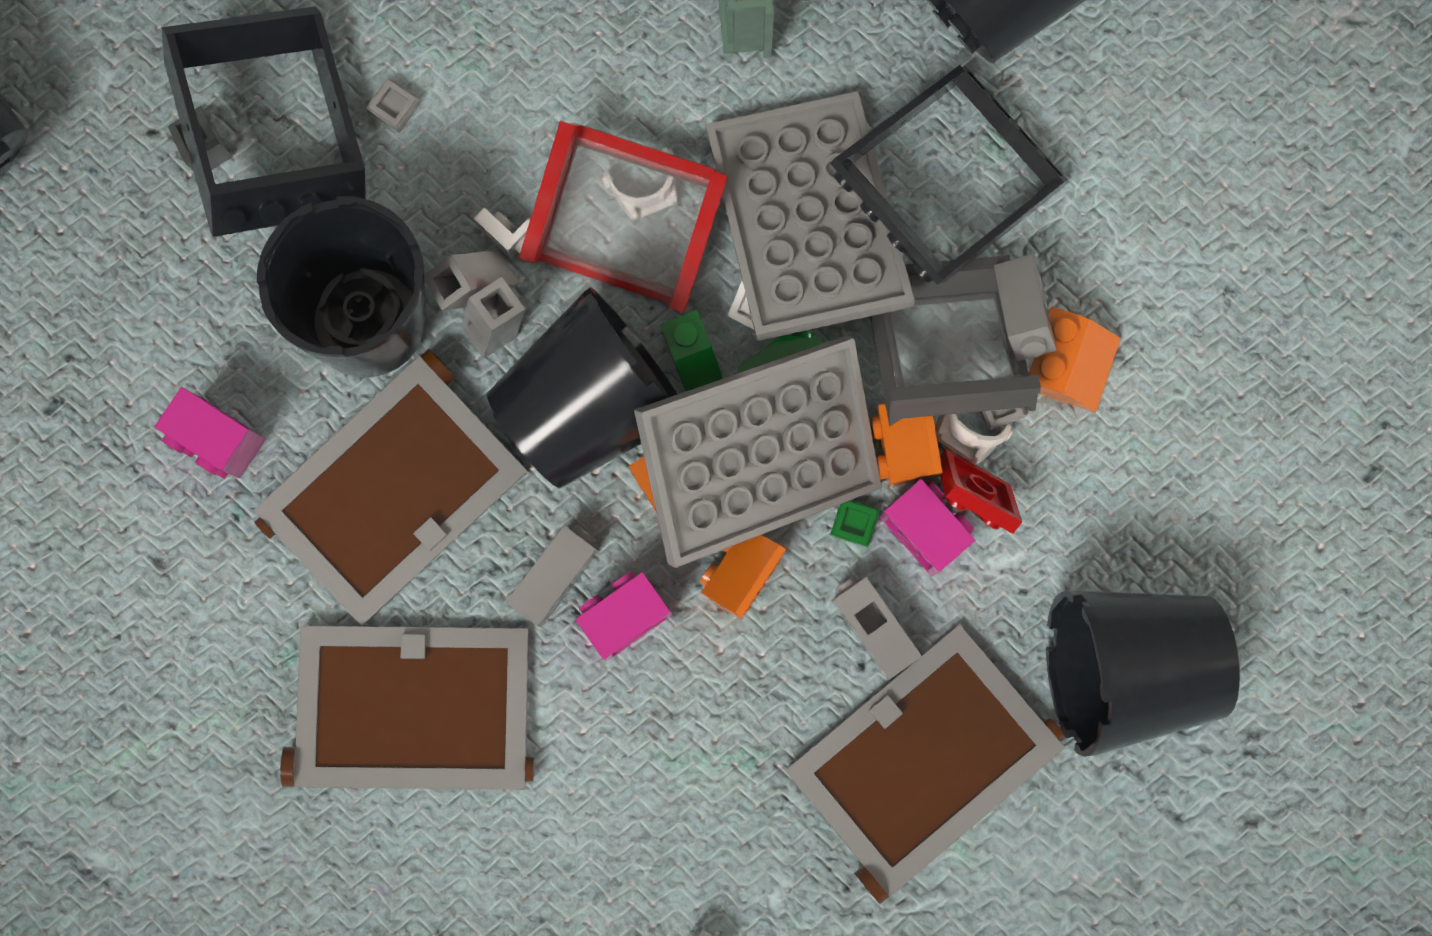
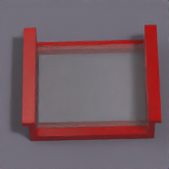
(623, 214)

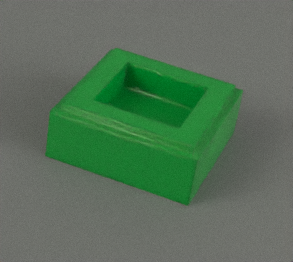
(855, 523)

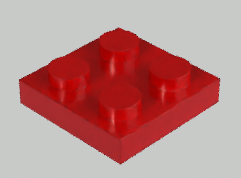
(979, 491)

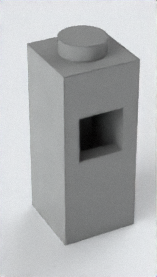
(465, 275)
(1024, 308)
(492, 317)
(553, 574)
(875, 626)

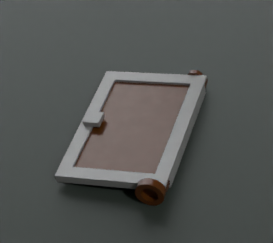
(390, 489)
(410, 709)
(924, 761)

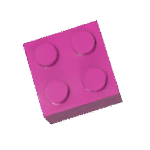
(203, 429)
(928, 527)
(623, 615)

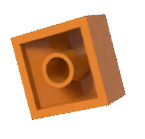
(1080, 364)
(907, 449)
(741, 574)

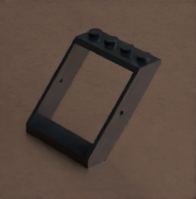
(269, 198)
(900, 233)

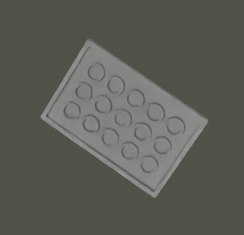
(796, 232)
(758, 450)

